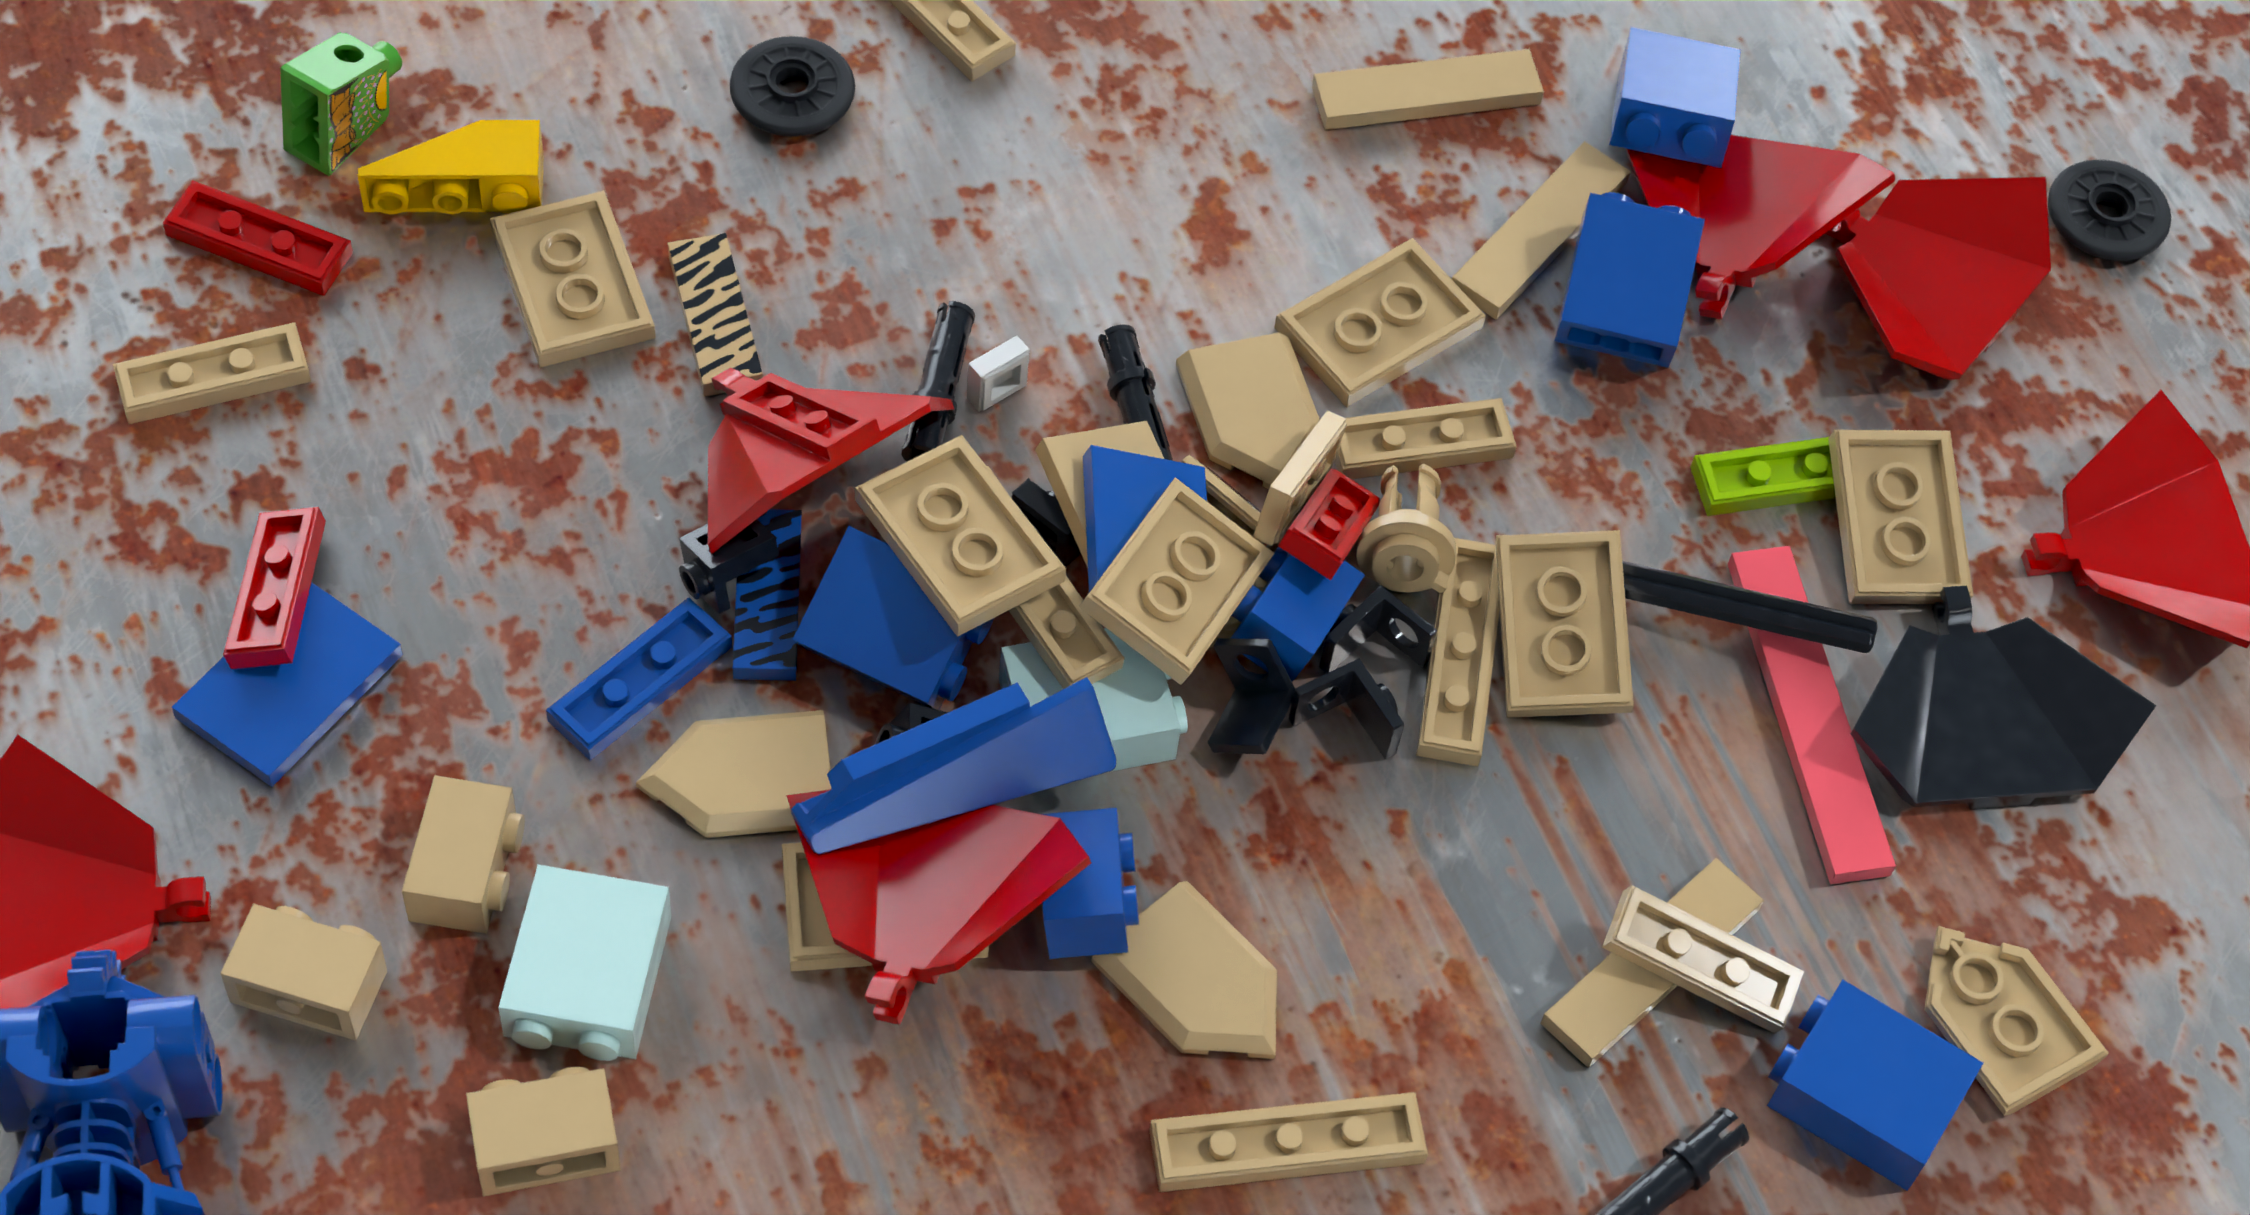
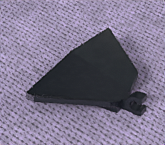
(1994, 714)

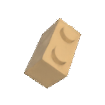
(462, 854)
(305, 970)
(543, 1130)

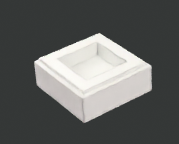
(997, 373)

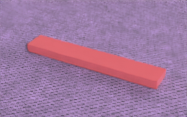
(1815, 730)

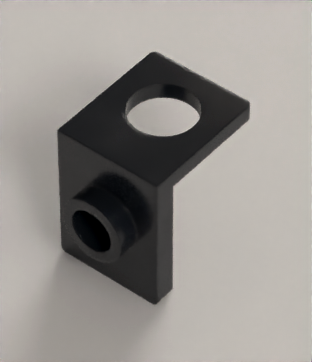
(1379, 615)
(1257, 701)
(1369, 702)

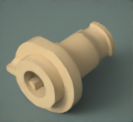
(1408, 546)

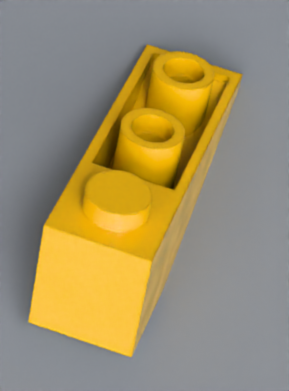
(466, 170)

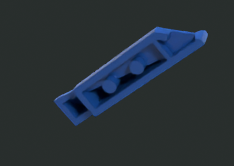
(960, 764)

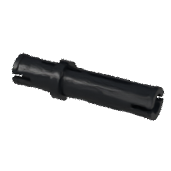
(940, 377)
(1132, 382)
(1683, 1167)

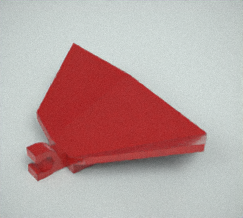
(1758, 205)
(1947, 265)
(788, 436)
(2155, 528)
(75, 877)
(938, 892)

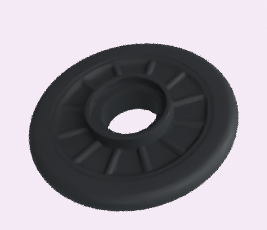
(788, 114)
(2077, 218)

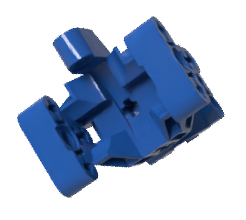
(107, 1123)

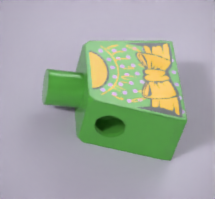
(335, 98)

